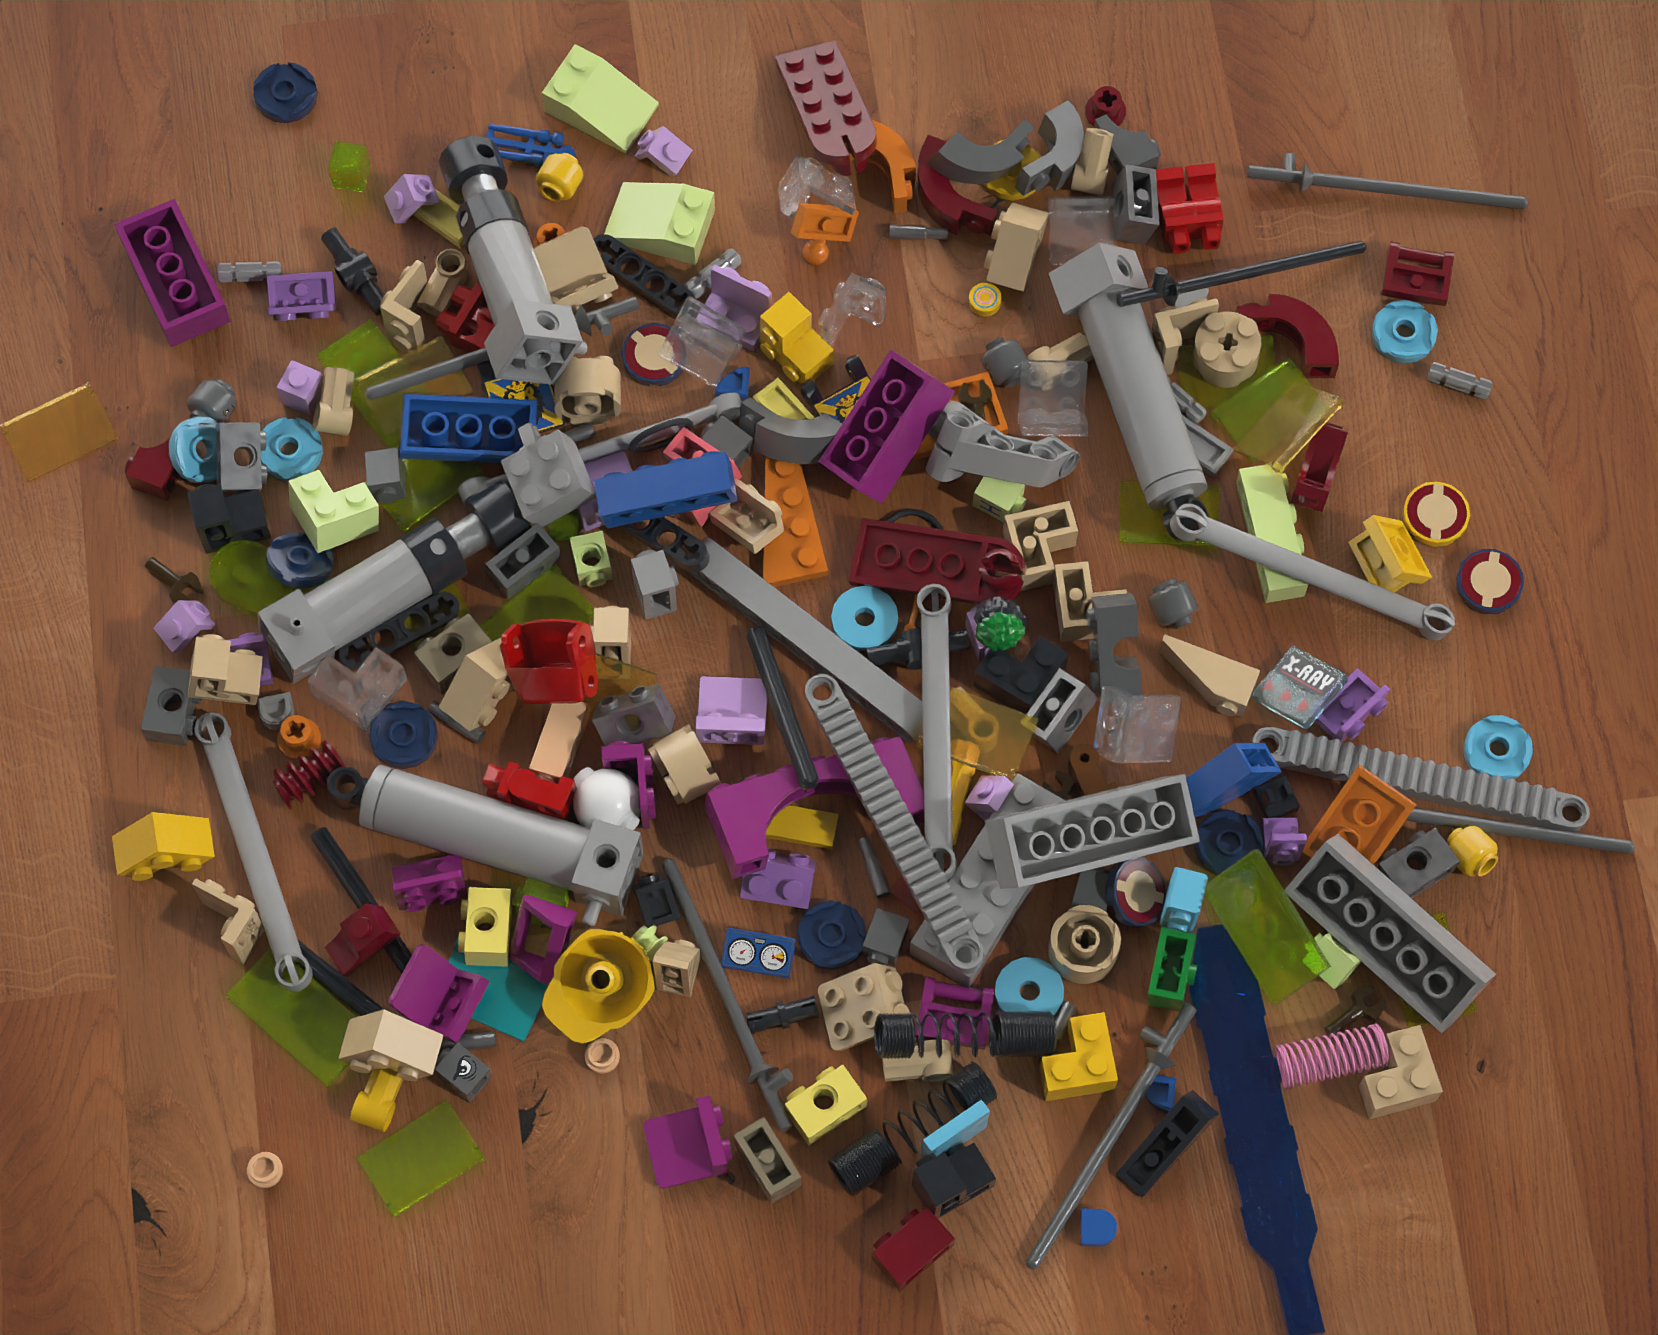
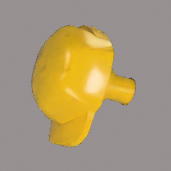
(598, 985)

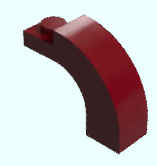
(943, 202)
(1303, 327)
(1320, 466)

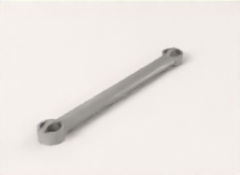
(724, 404)
(1312, 572)
(937, 726)
(253, 852)

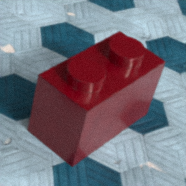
(912, 1247)

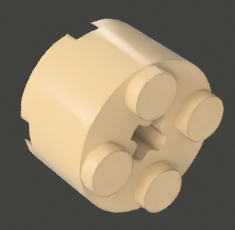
(1231, 332)
(588, 391)
(686, 764)
(1102, 939)

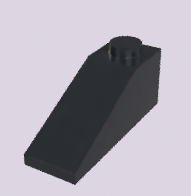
(1167, 1142)

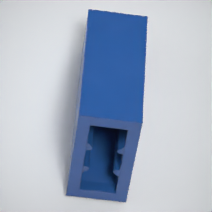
(1230, 776)

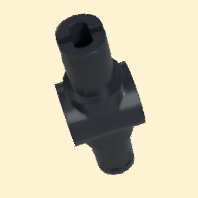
(354, 269)
(909, 649)

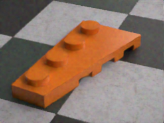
(798, 550)

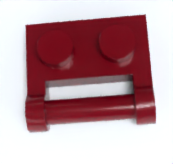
(1415, 281)

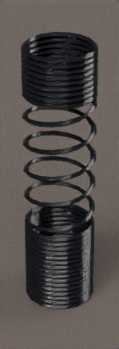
(1010, 1034)
(874, 1156)

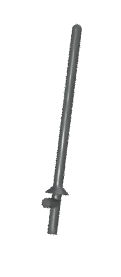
(1307, 177)
(584, 320)
(1522, 831)
(1157, 1060)
(760, 1072)

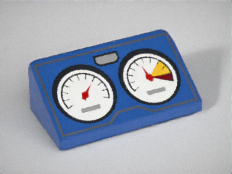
(758, 953)

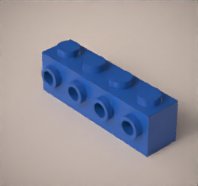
(665, 489)

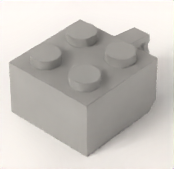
(547, 476)

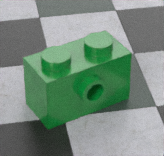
(1172, 969)

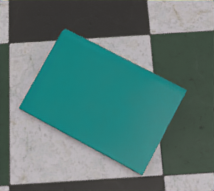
(510, 998)

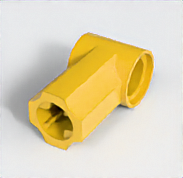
(376, 1103)

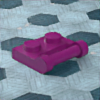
(934, 988)

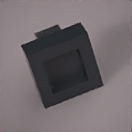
(1276, 798)

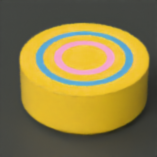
(984, 299)

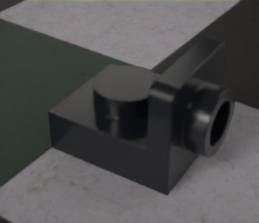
(656, 899)

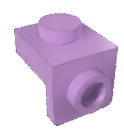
(664, 150)
(408, 195)
(183, 624)
(988, 795)

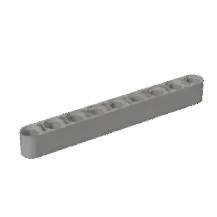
(811, 641)

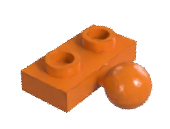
(822, 224)

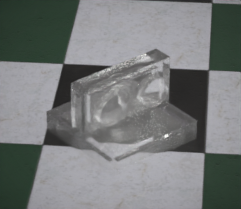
(702, 342)

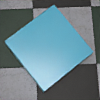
(957, 1130)

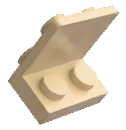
(1176, 324)
(243, 924)

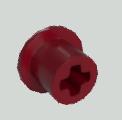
(1106, 101)

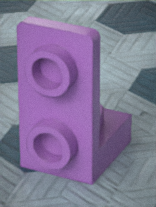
(1282, 840)

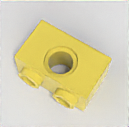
(488, 946)
(816, 1122)

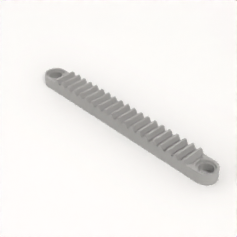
(1426, 779)
(894, 824)

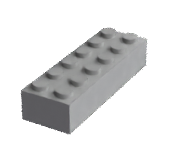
(1092, 831)
(979, 890)
(1389, 933)

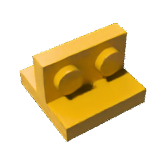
(1389, 554)

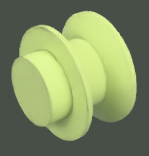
(646, 938)

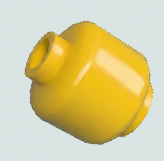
(559, 177)
(1474, 850)

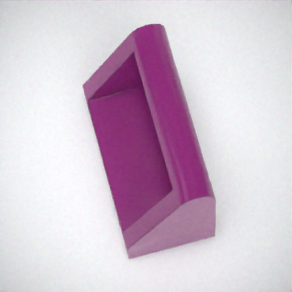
(562, 924)

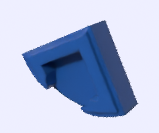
(735, 383)
(1162, 1093)

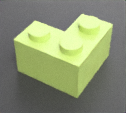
(329, 516)

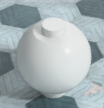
(606, 797)

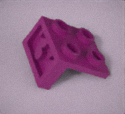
(429, 883)

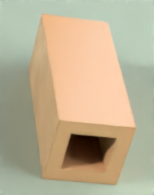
(559, 741)

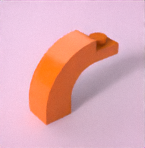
(897, 162)

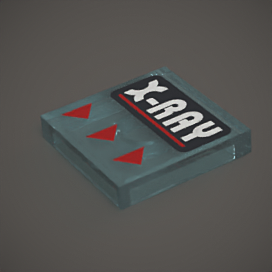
(1300, 687)

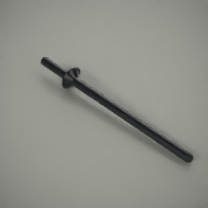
(1169, 289)

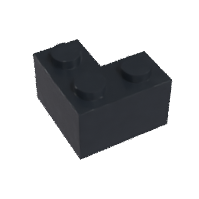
(227, 519)
(1017, 682)
(951, 1178)

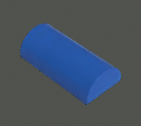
(463, 427)

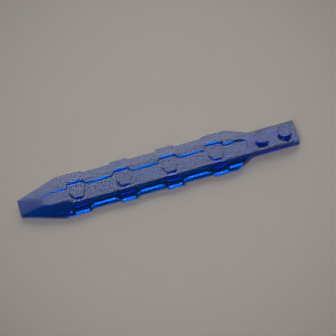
(1256, 1124)

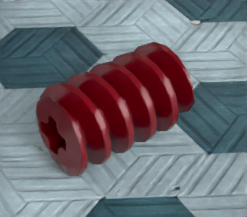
(307, 773)

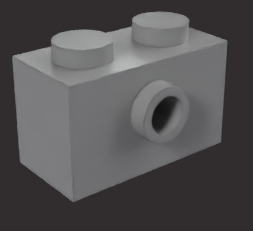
(654, 583)

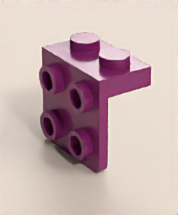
(634, 763)
(437, 994)
(687, 1145)

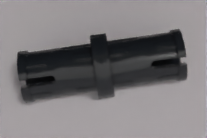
(782, 1015)

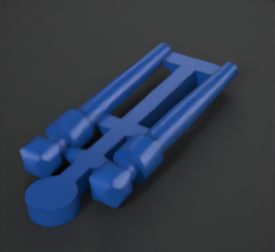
(542, 135)

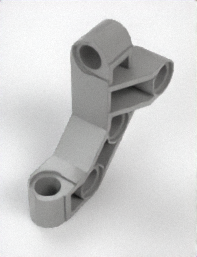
(976, 447)

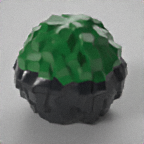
(999, 623)

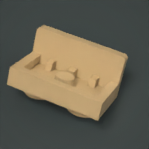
(749, 520)

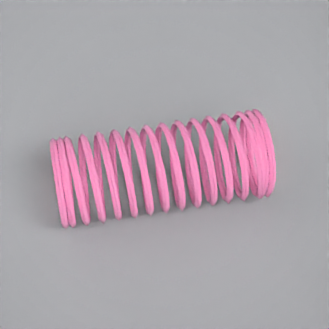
(1288, 1070)

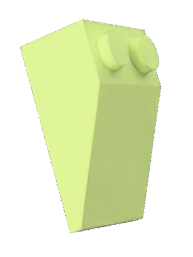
(598, 99)
(662, 219)

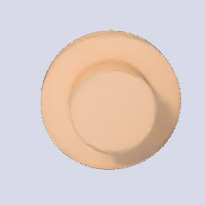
(602, 1055)
(265, 1170)

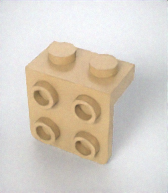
(574, 269)
(398, 308)
(855, 1002)

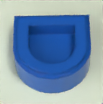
(1097, 1227)

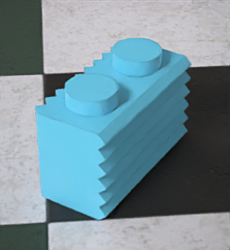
(1183, 900)

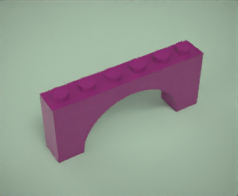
(746, 809)

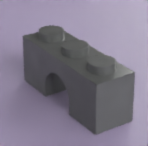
(1113, 620)

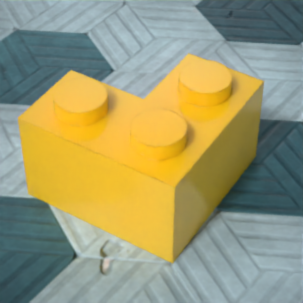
(792, 342)
(161, 843)
(1089, 1065)

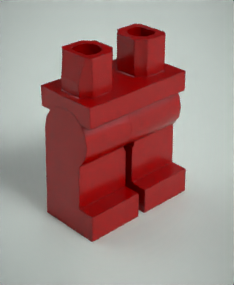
(1189, 206)
(471, 324)
(527, 791)

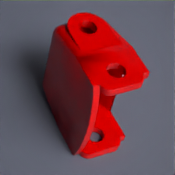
(551, 661)

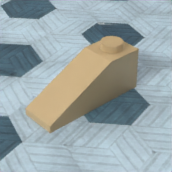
(1215, 677)
(676, 967)

